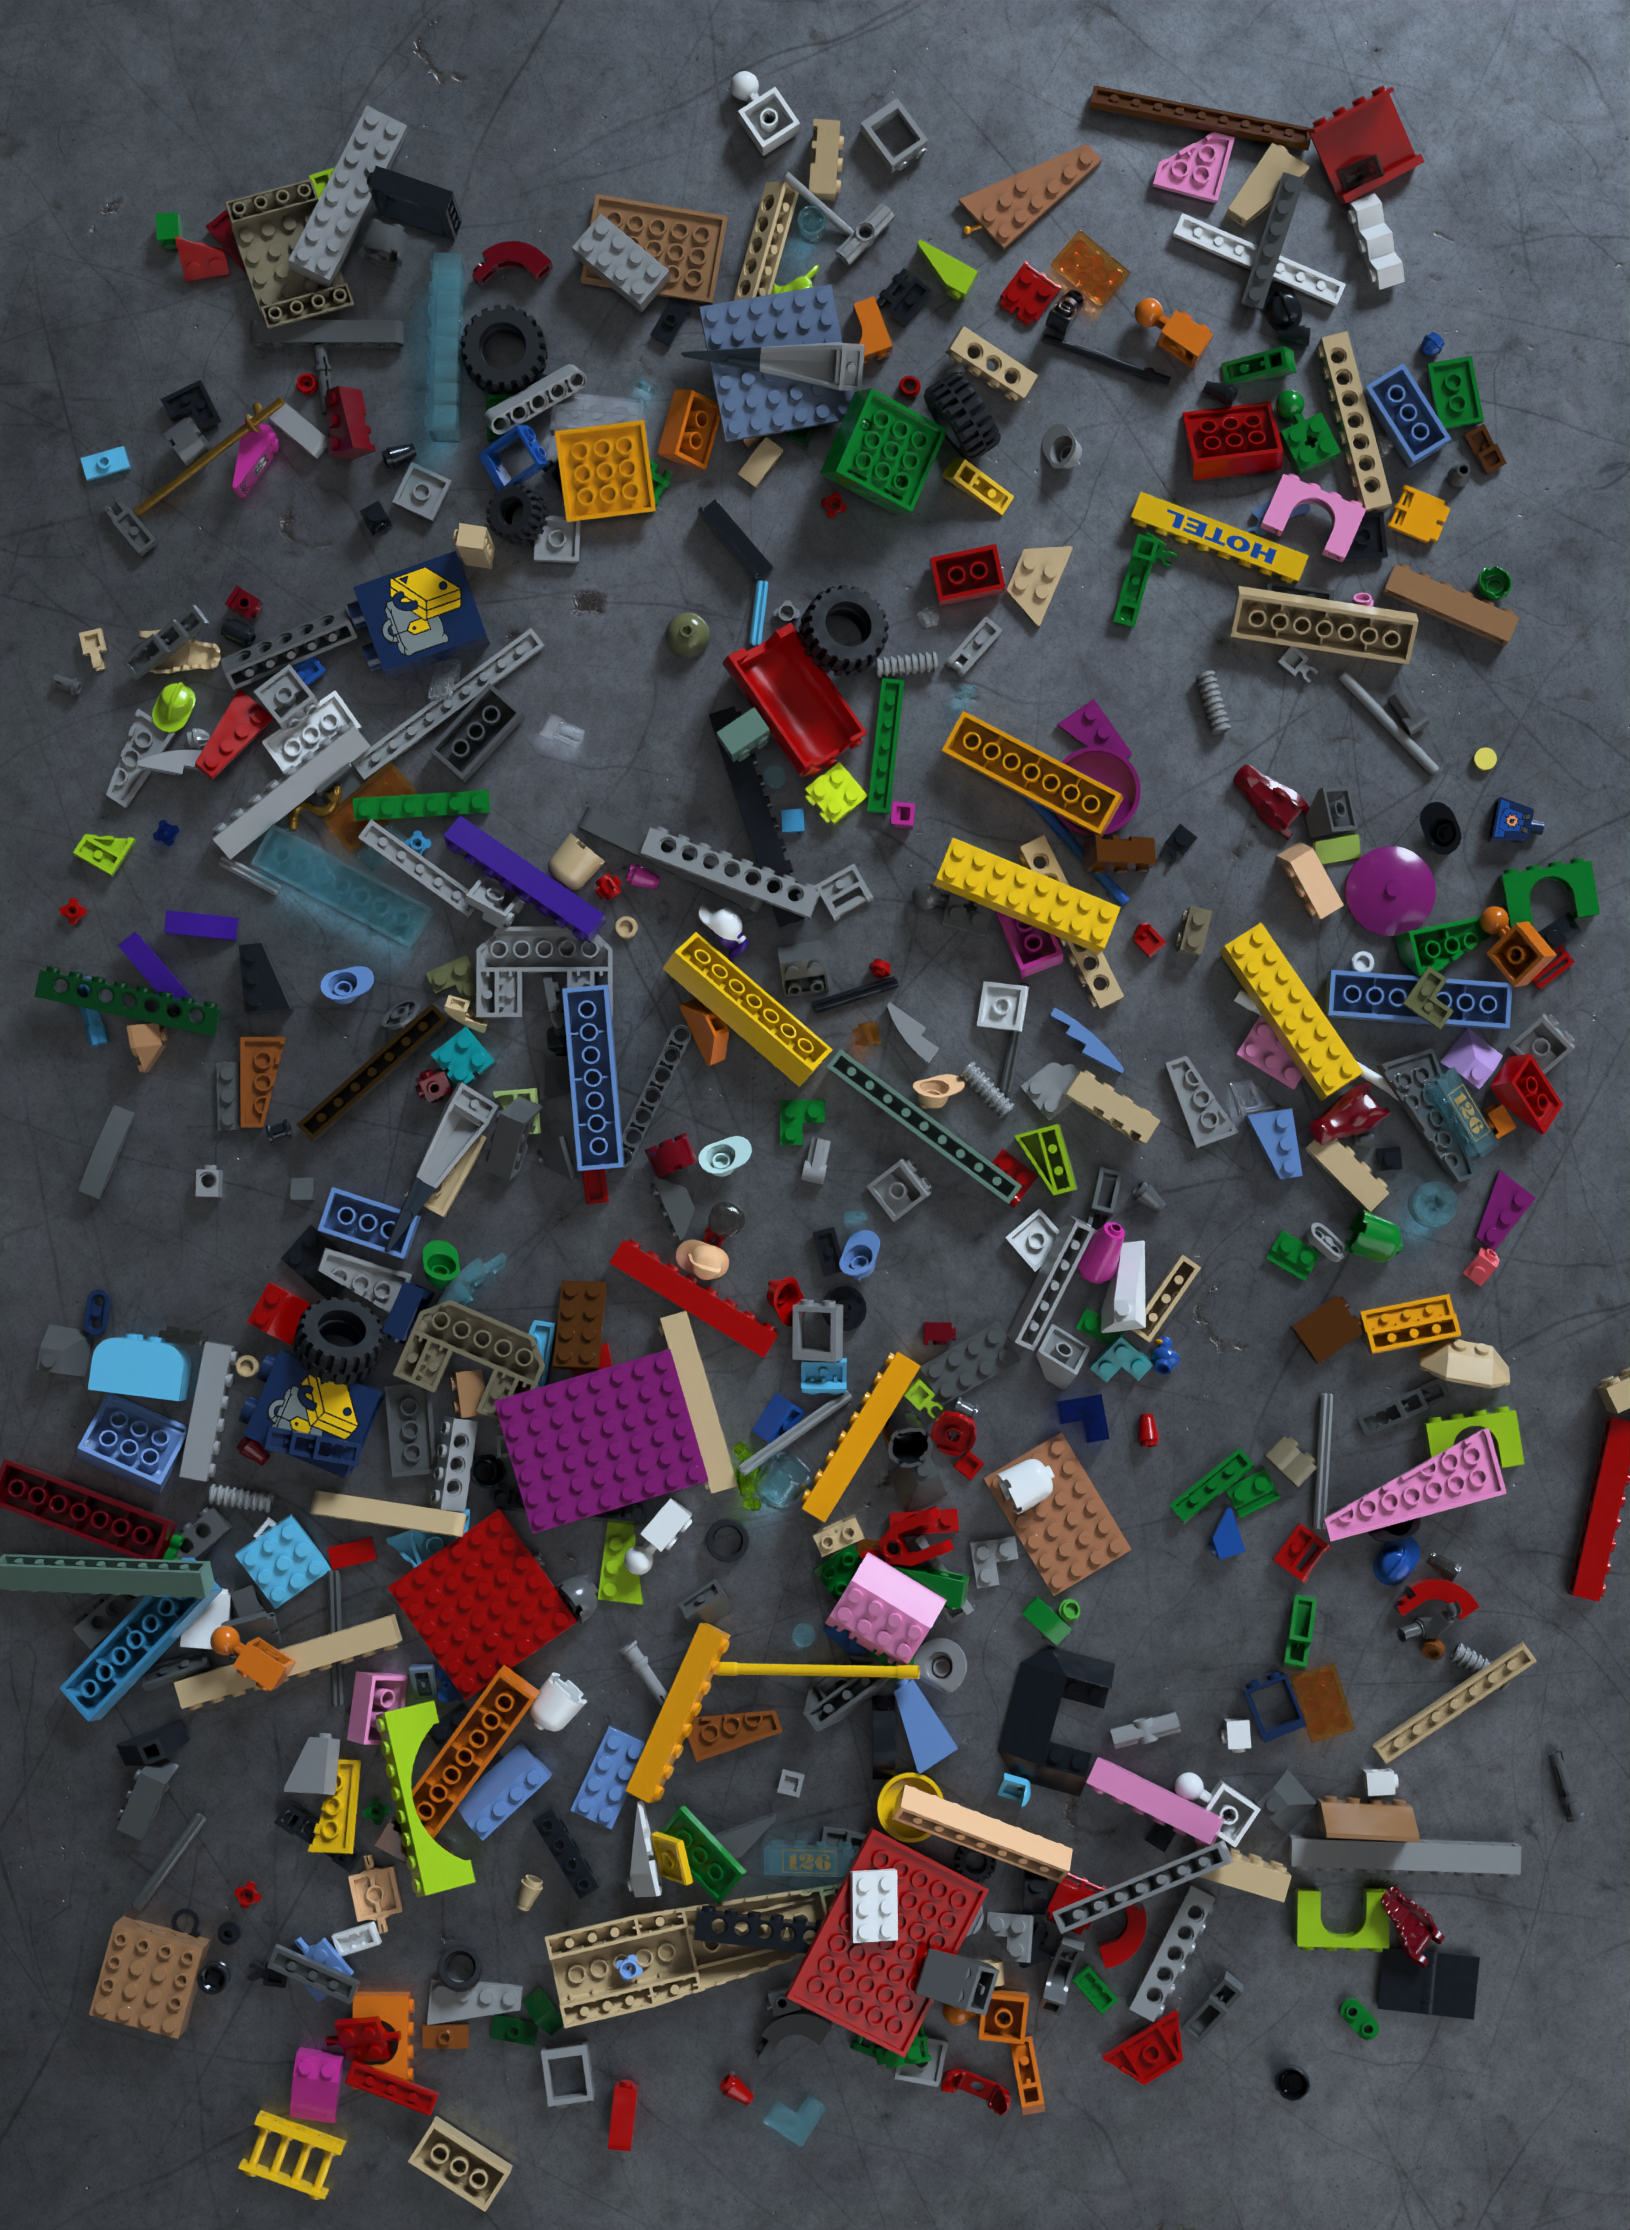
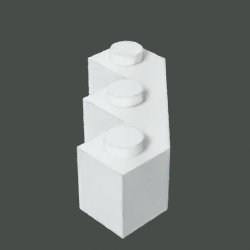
(1375, 241)

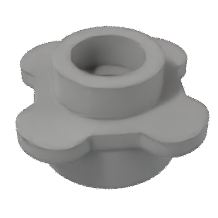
(787, 607)

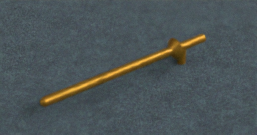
(251, 424)

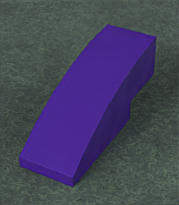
(201, 925)

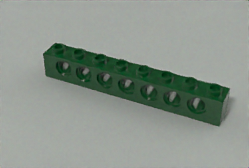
(47, 989)

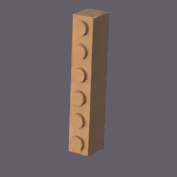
(1450, 604)

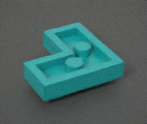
(1121, 1354)

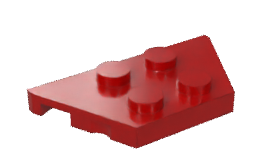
(1149, 2050)

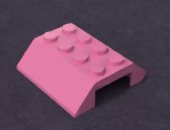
(886, 1610)

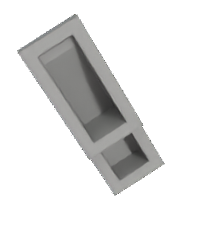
(170, 762)
(911, 1033)

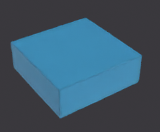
(792, 820)

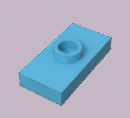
(105, 463)

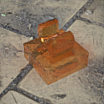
(868, 1033)

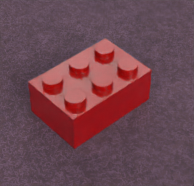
(967, 575)

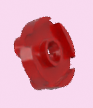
(958, 1422)

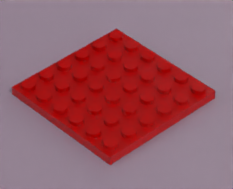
(482, 1604)

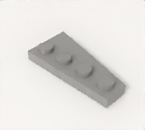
(142, 742)
(1201, 1111)

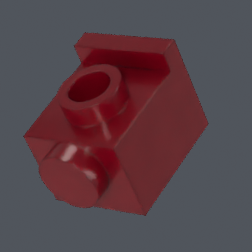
(249, 612)
(938, 1333)

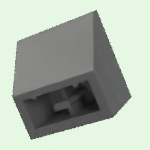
(803, 969)

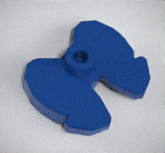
(448, 1691)

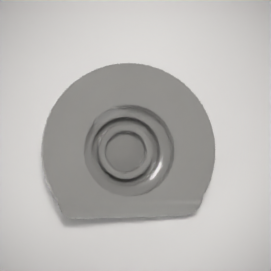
(941, 1664)

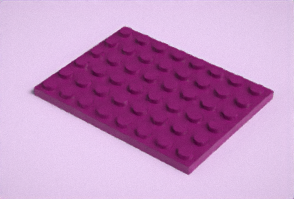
(601, 1441)

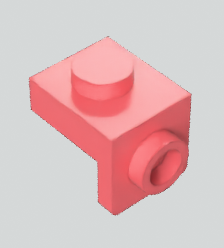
(1482, 1266)

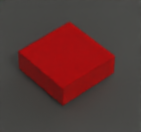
(968, 1465)

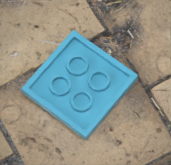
(283, 1561)

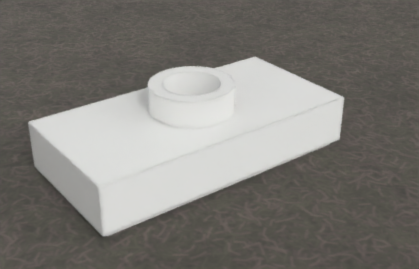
(356, 1939)

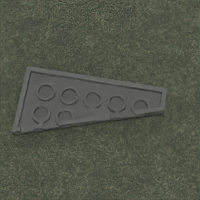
(1406, 1080)

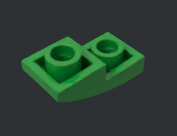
(1046, 1620)

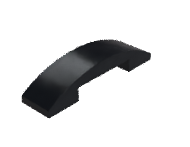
(303, 1825)

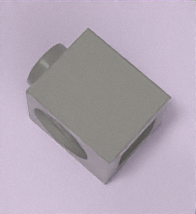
(213, 1191)

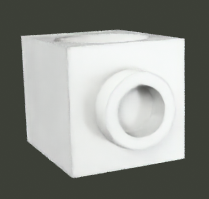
(1380, 1782)

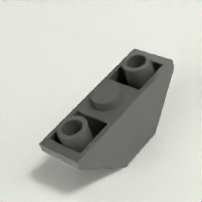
(676, 1205)

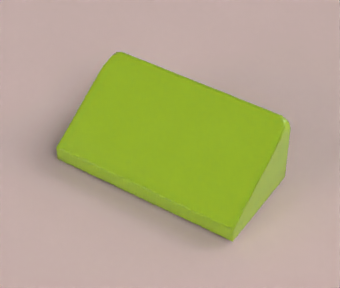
(1337, 849)

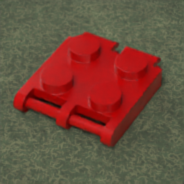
(1028, 294)
(1070, 1892)

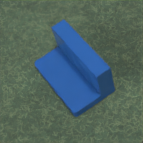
(777, 1418)

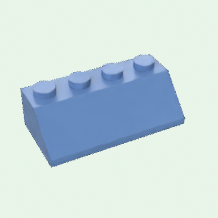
(503, 1790)

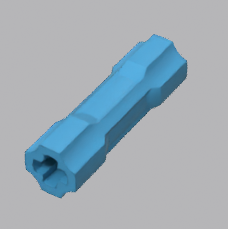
(94, 1028)

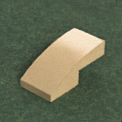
(761, 461)
(460, 1011)

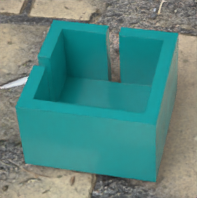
(462, 1057)

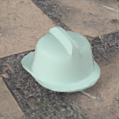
(725, 1155)

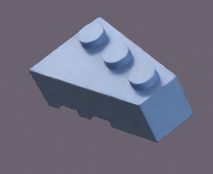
(1278, 1141)

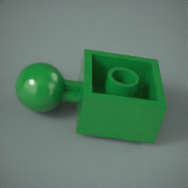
(1313, 430)

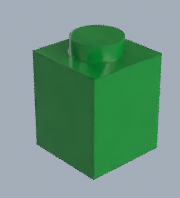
(167, 228)

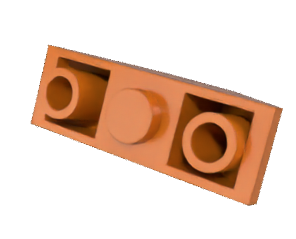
(707, 1029)

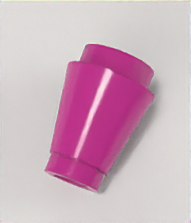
(642, 877)

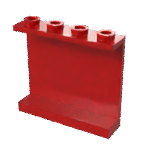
(1362, 130)

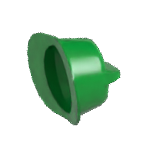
(440, 1263)

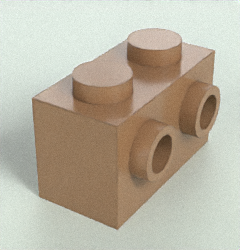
(468, 1389)

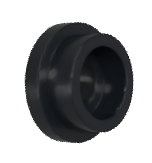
(229, 1925)

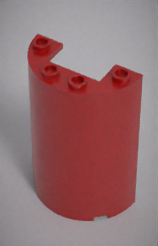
(795, 701)

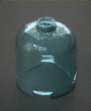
(782, 1481)

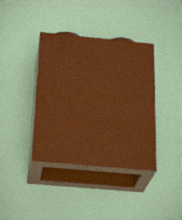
(1327, 1328)

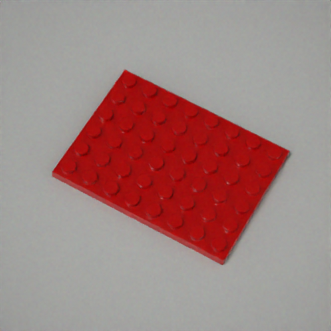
(874, 1983)

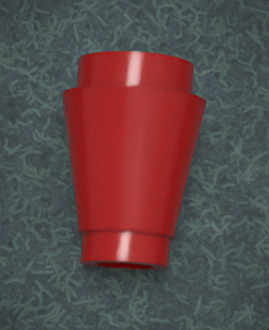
(1147, 1431)
(735, 2089)

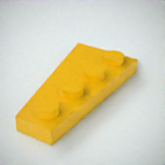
(338, 1819)

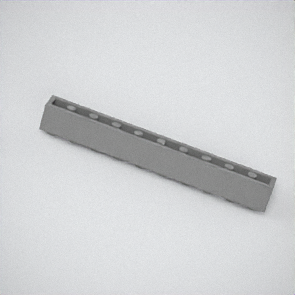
(1415, 1857)

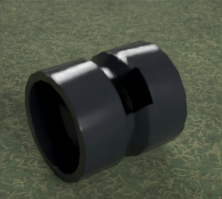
(214, 1976)

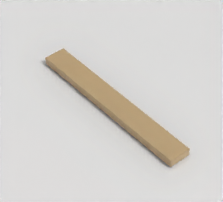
(1454, 1702)

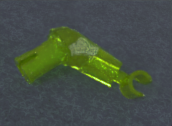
(747, 1483)

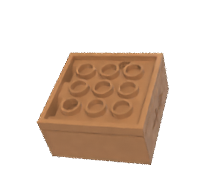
(149, 1977)

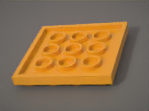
(605, 470)

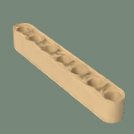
(388, 1514)

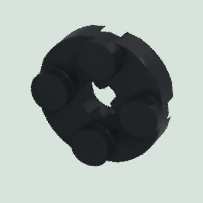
(856, 1305)

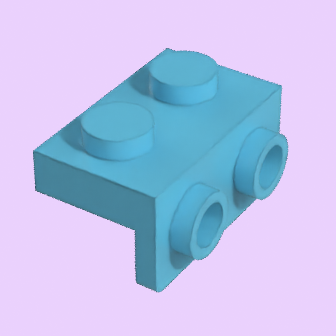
(824, 1377)

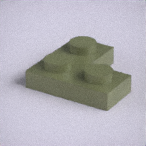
(455, 973)
(1423, 1001)

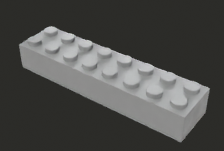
(346, 198)

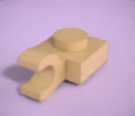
(94, 644)

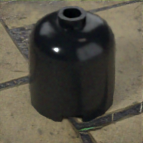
(907, 1439)

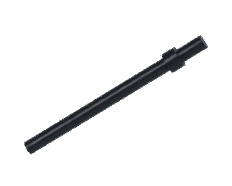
(1147, 373)

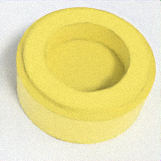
(1484, 759)

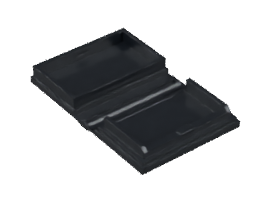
(1440, 1989)

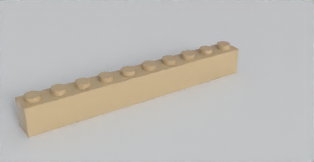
(308, 1655)

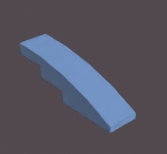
(1093, 1047)

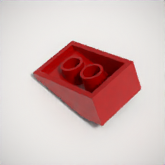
(1527, 1092)
(278, 1312)

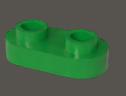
(1359, 2019)

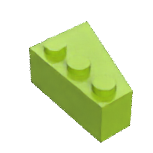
(1050, 1157)

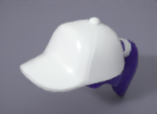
(726, 927)

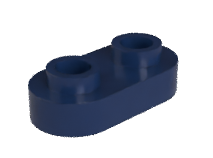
(96, 1312)

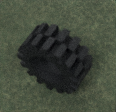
(974, 1875)

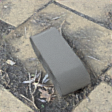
(299, 430)

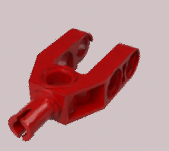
(894, 1534)

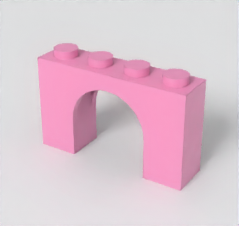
(1344, 514)

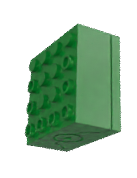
(883, 451)

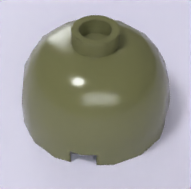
(687, 635)

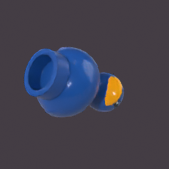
(1164, 1357)

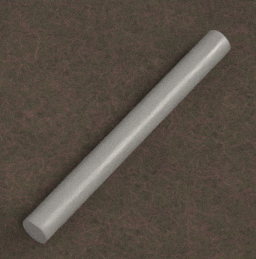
(814, 201)

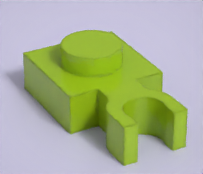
(921, 1396)

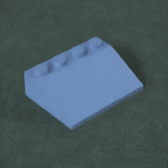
(133, 1443)

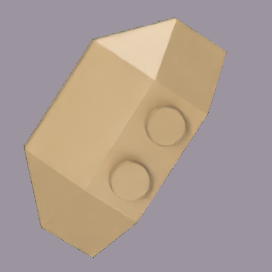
(1465, 1363)

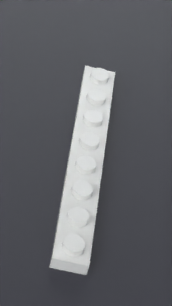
(1244, 254)

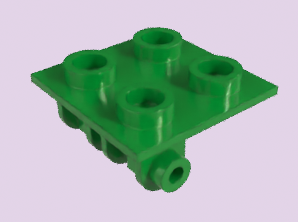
(839, 1570)

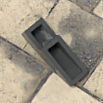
(1104, 1198)
(1212, 2007)

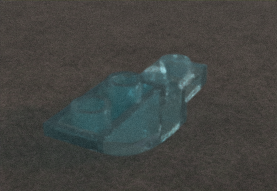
(474, 1273)

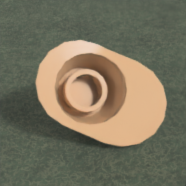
(937, 1089)
(702, 1259)

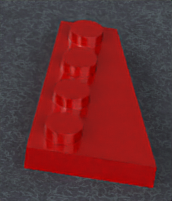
(235, 731)

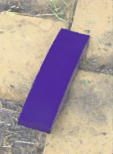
(152, 967)

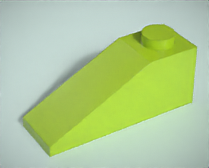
(951, 273)

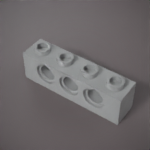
(459, 1474)

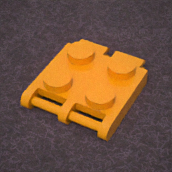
(1419, 515)

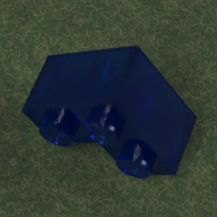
(1089, 1411)

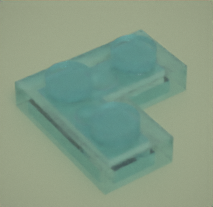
(796, 2125)

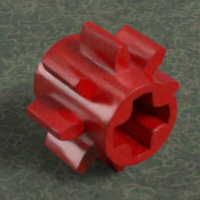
(608, 887)

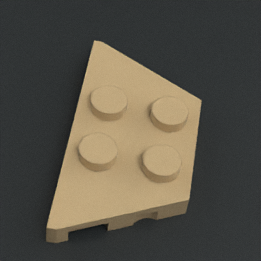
(1037, 579)

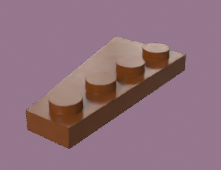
(258, 1073)
(731, 1731)

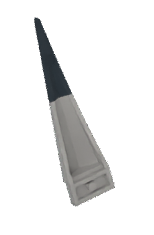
(823, 364)
(457, 1129)

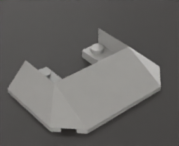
(535, 951)

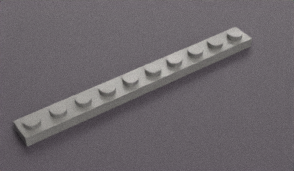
(440, 711)

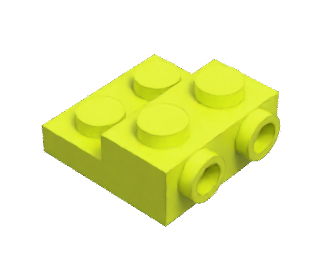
(835, 794)

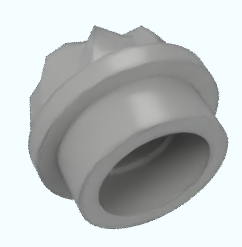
(197, 738)

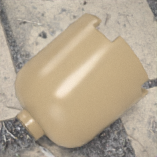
(573, 863)

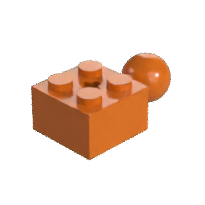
(1179, 333)
(1520, 951)
(255, 1659)
(990, 2026)

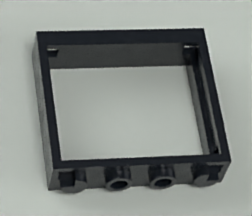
(415, 203)

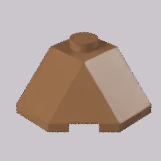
(147, 1044)

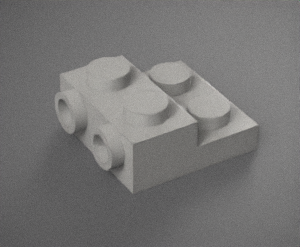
(287, 698)
(494, 901)
(1544, 1042)
(900, 1188)

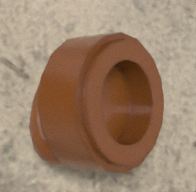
(1433, 1648)

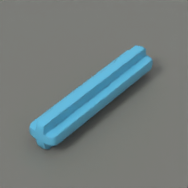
(758, 613)

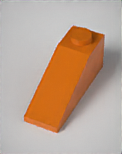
(1027, 2077)

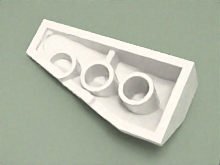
(644, 1870)

